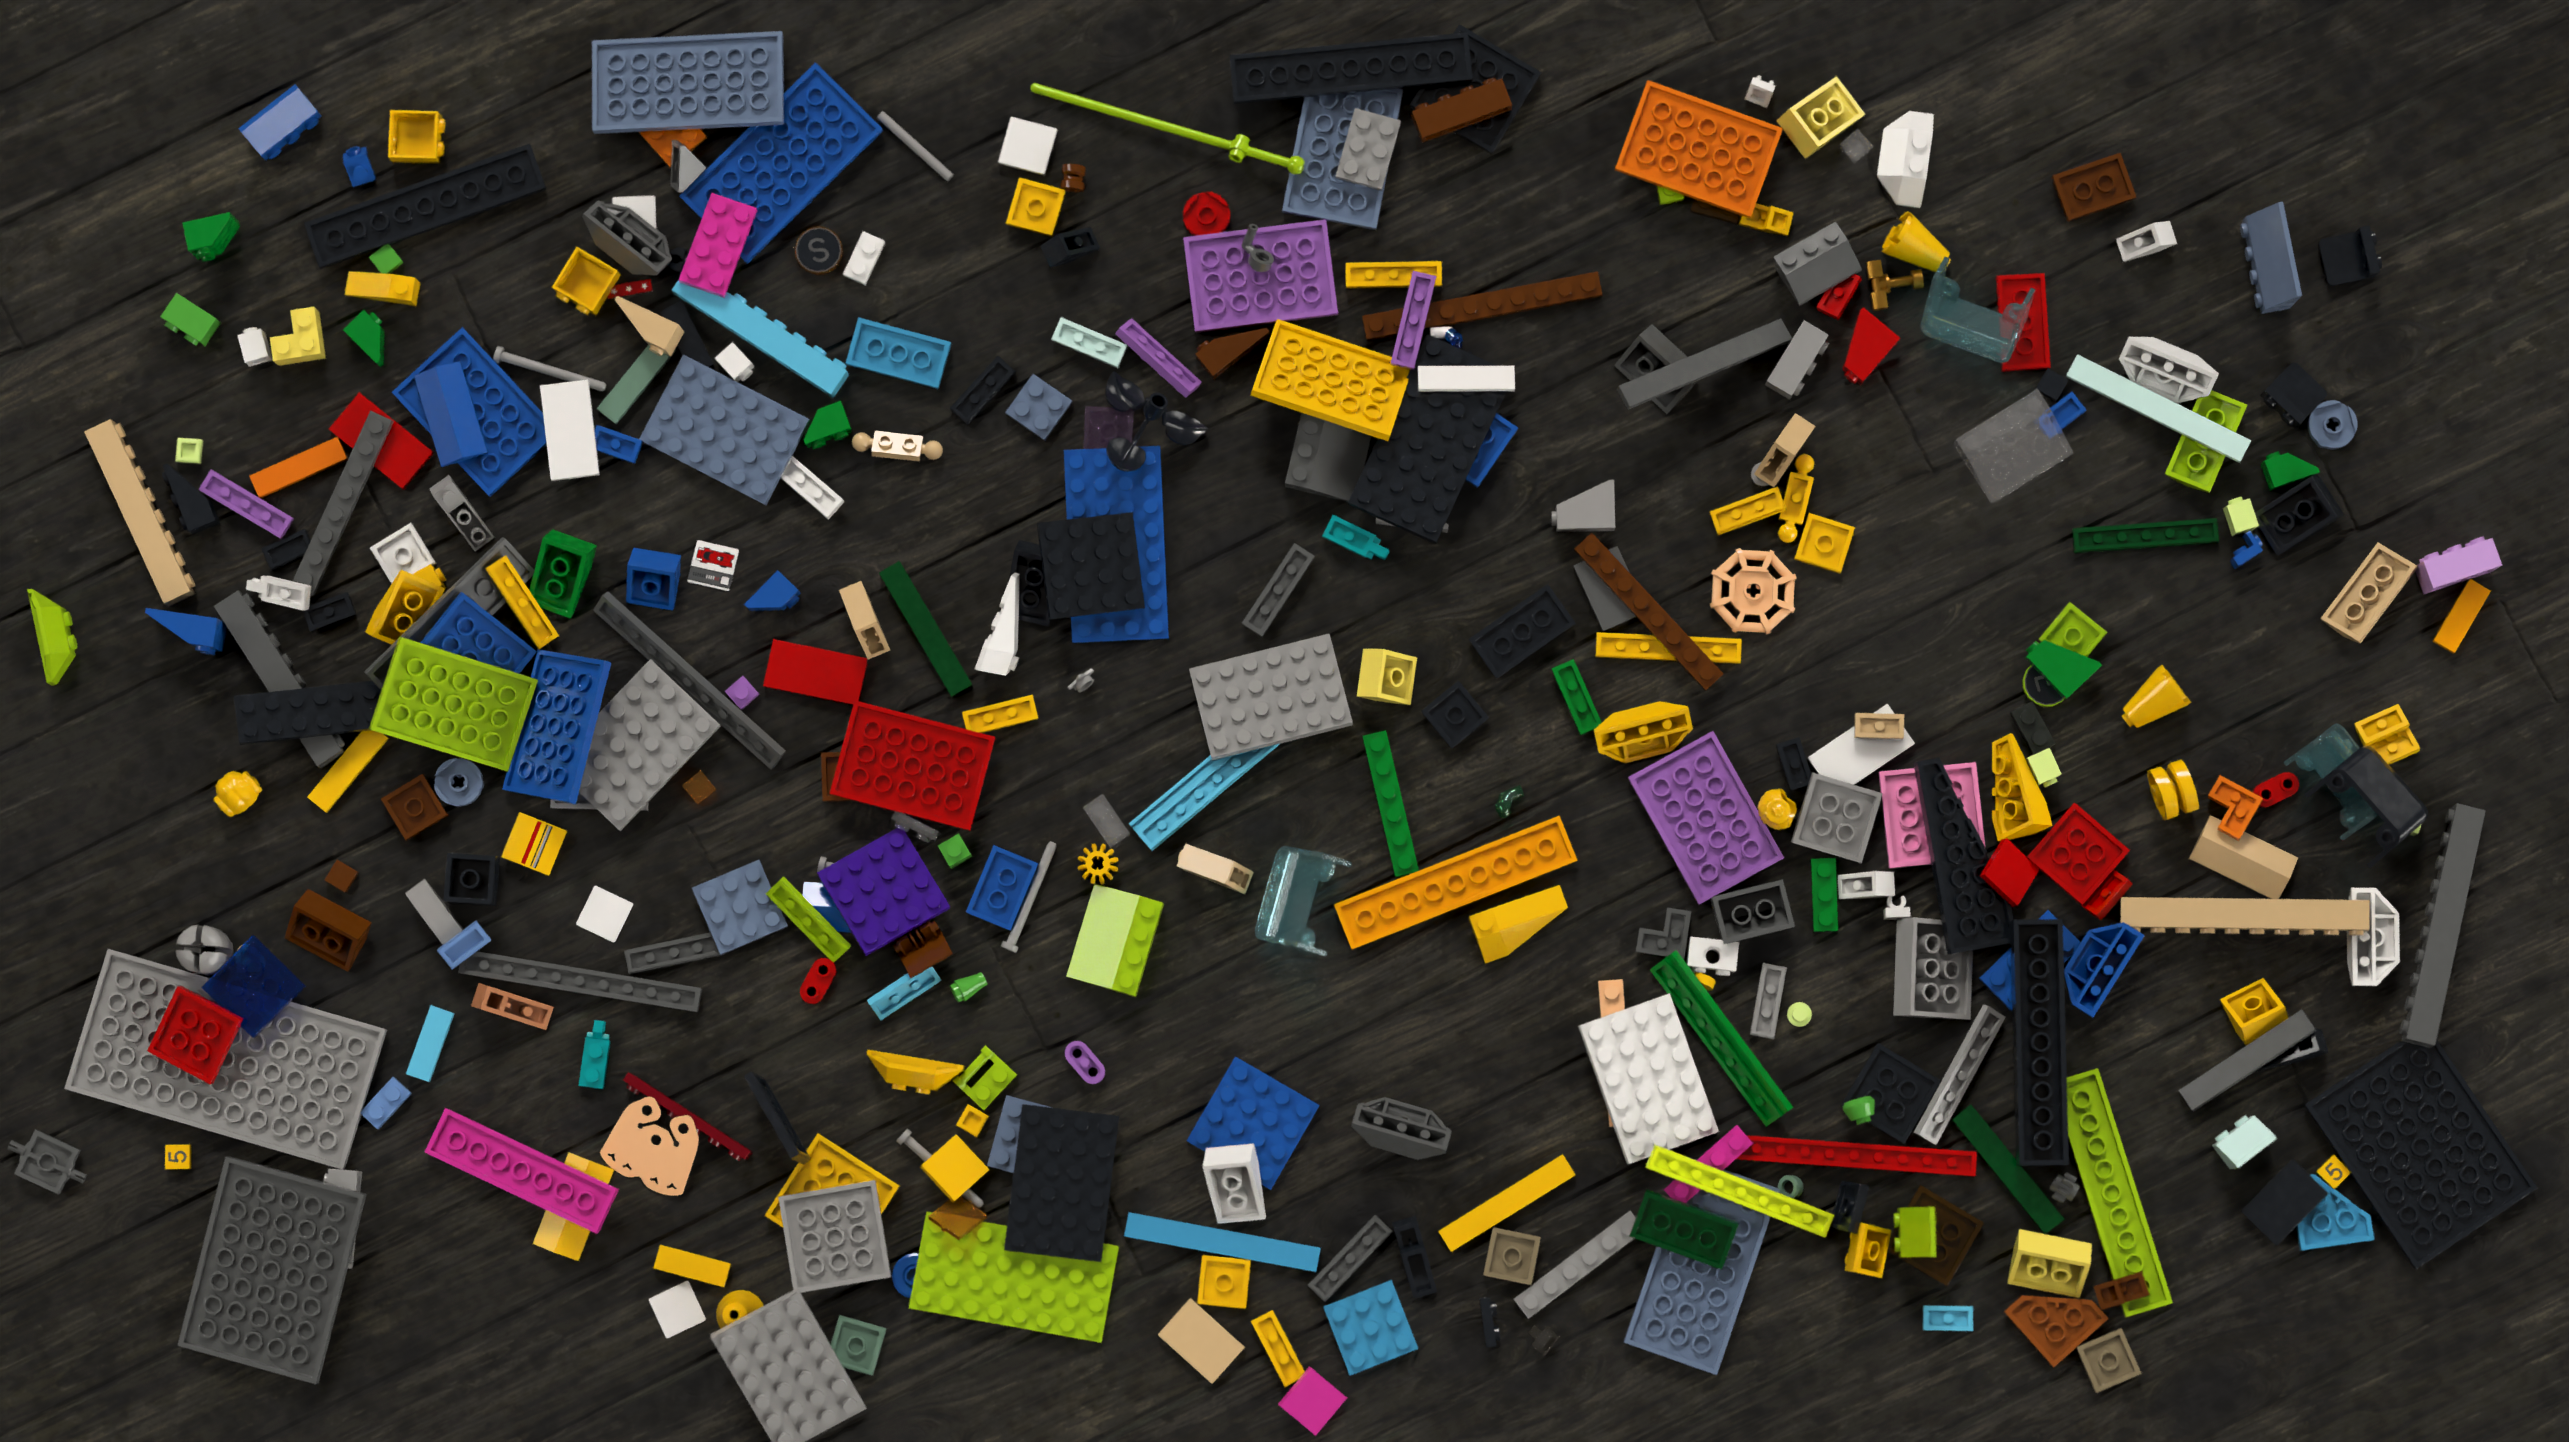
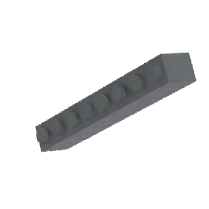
(272, 665)

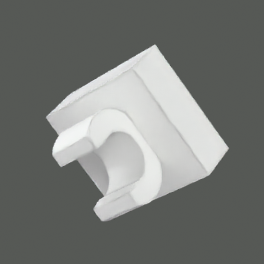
(1760, 91)
(1894, 912)

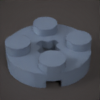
(2338, 412)
(445, 779)

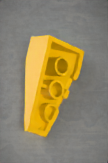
(2018, 799)
(1511, 924)

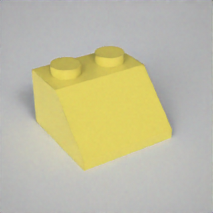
(1386, 676)

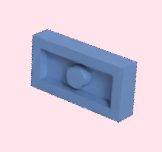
(385, 1103)

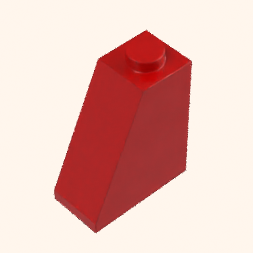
(1867, 347)

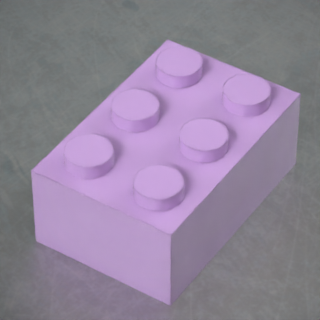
(2457, 564)

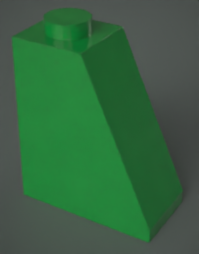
(2061, 666)

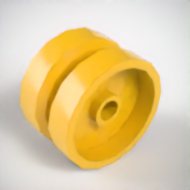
(2173, 789)

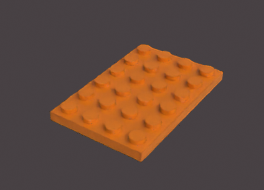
(1698, 149)

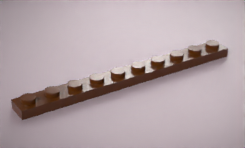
(1490, 304)

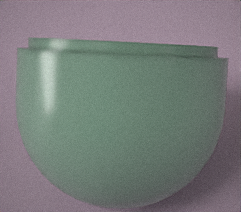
(1797, 1186)

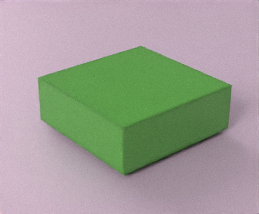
(386, 259)

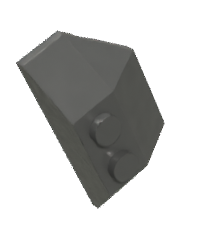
(627, 238)
(1401, 1128)

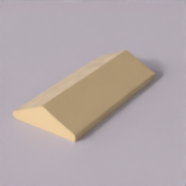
(2368, 593)
(2244, 861)

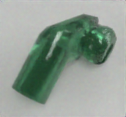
(1505, 800)

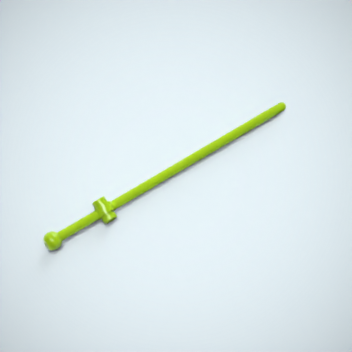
(1237, 147)

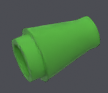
(966, 987)

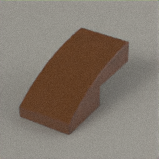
(2121, 1290)

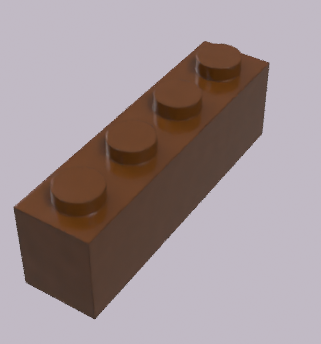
(1461, 110)

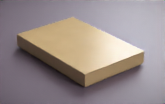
(1201, 1340)

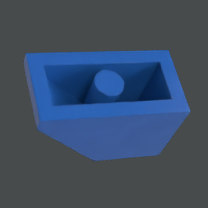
(774, 595)

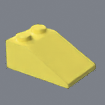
(1820, 117)

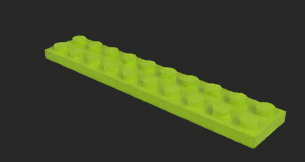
(2112, 1190)

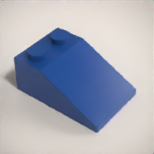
(200, 631)

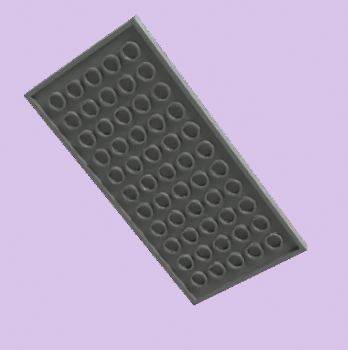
(285, 1090)

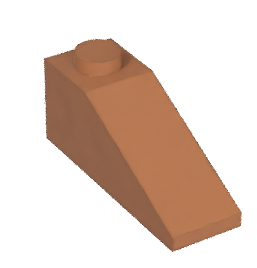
(512, 1006)

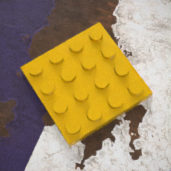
(830, 1168)

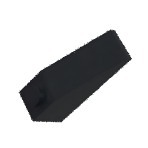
(2308, 1048)

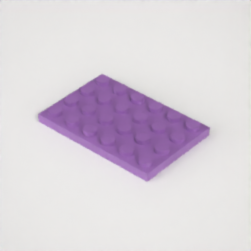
(1233, 295)
(1705, 817)

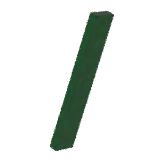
(2145, 535)
(925, 629)
(2005, 1168)

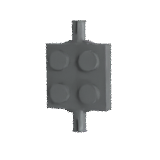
(47, 1161)

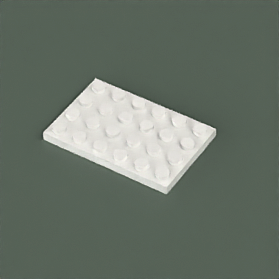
(1648, 1078)

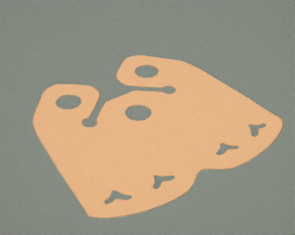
(648, 1160)

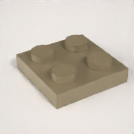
(1511, 1256)
(2108, 1360)

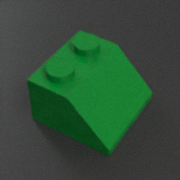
(210, 235)

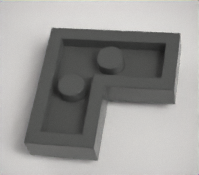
(1670, 939)

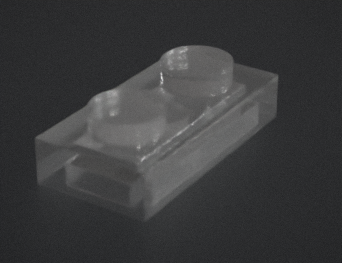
(1106, 820)
(924, 832)

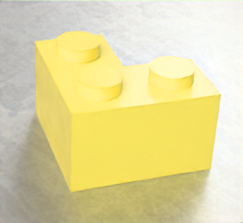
(304, 343)

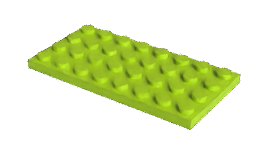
(1010, 1288)

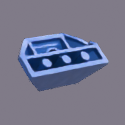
(2099, 964)

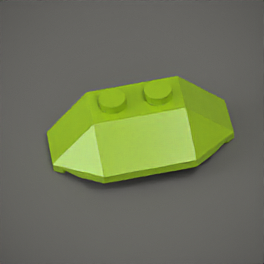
(53, 636)

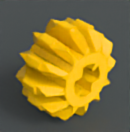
(1106, 863)

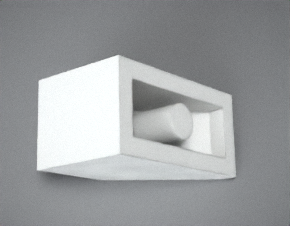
(2146, 240)
(1866, 885)

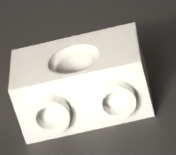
(1697, 955)

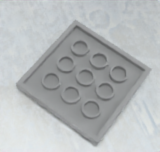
(834, 1236)

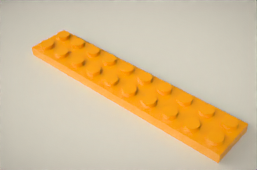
(1455, 882)

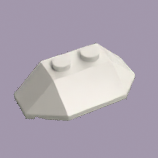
(1906, 157)
(2167, 369)
(2378, 950)

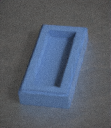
(464, 944)

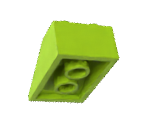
(1915, 1232)

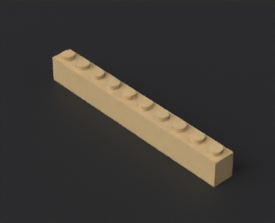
(2246, 914)

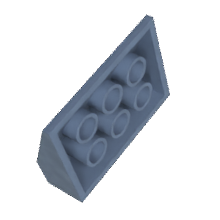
(2271, 259)

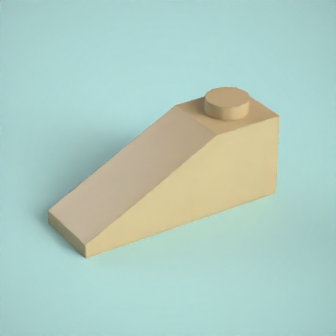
(656, 330)

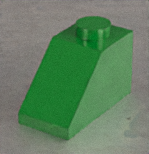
(368, 335)
(2286, 470)

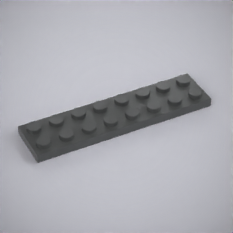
(474, 584)

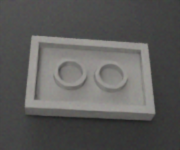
(1368, 149)

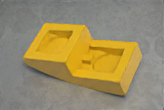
(1768, 219)

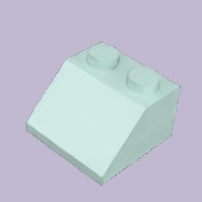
(2243, 1141)

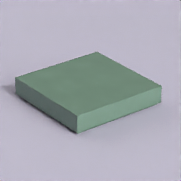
(857, 1344)

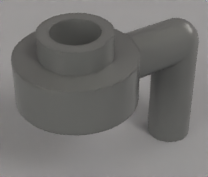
(1259, 259)

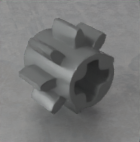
(2064, 1187)

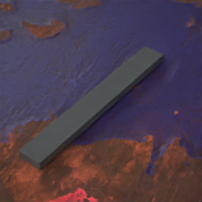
(1704, 364)

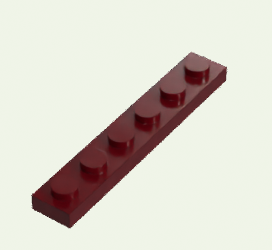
(716, 1136)

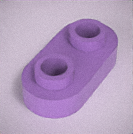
(1085, 1062)

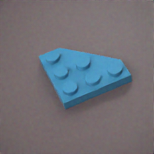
(2334, 1222)

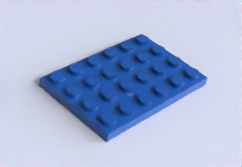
(507, 417)
(558, 726)

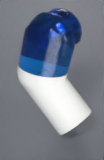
(1447, 333)

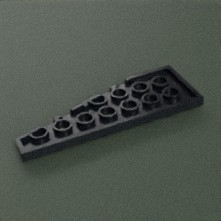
(1969, 907)

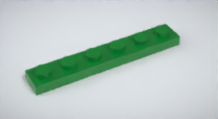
(1390, 803)

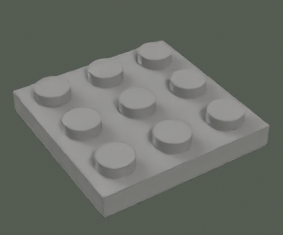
(1836, 817)

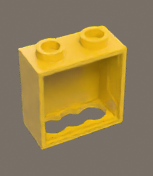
(415, 136)
(585, 282)

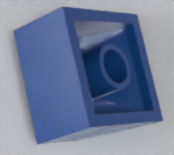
(653, 578)

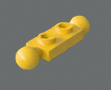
(1796, 498)

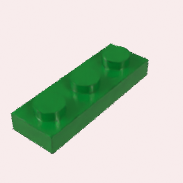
(1576, 697)
(1824, 895)

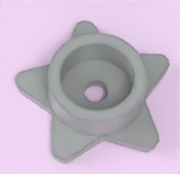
(1082, 681)

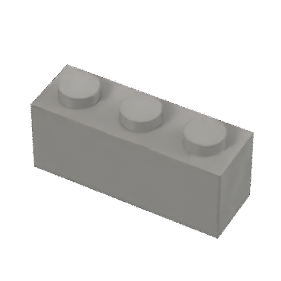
(1798, 360)

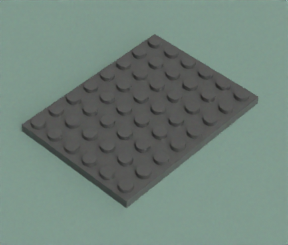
(272, 1269)

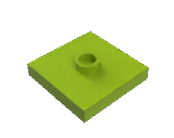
(2074, 631)

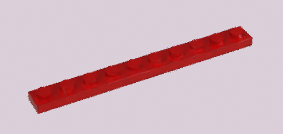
(1861, 1156)

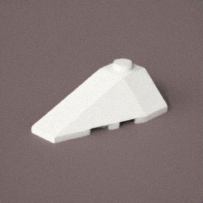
(1000, 648)

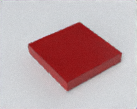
(2009, 872)

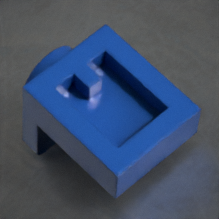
(2243, 554)

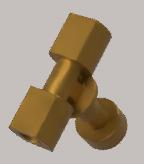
(1881, 283)

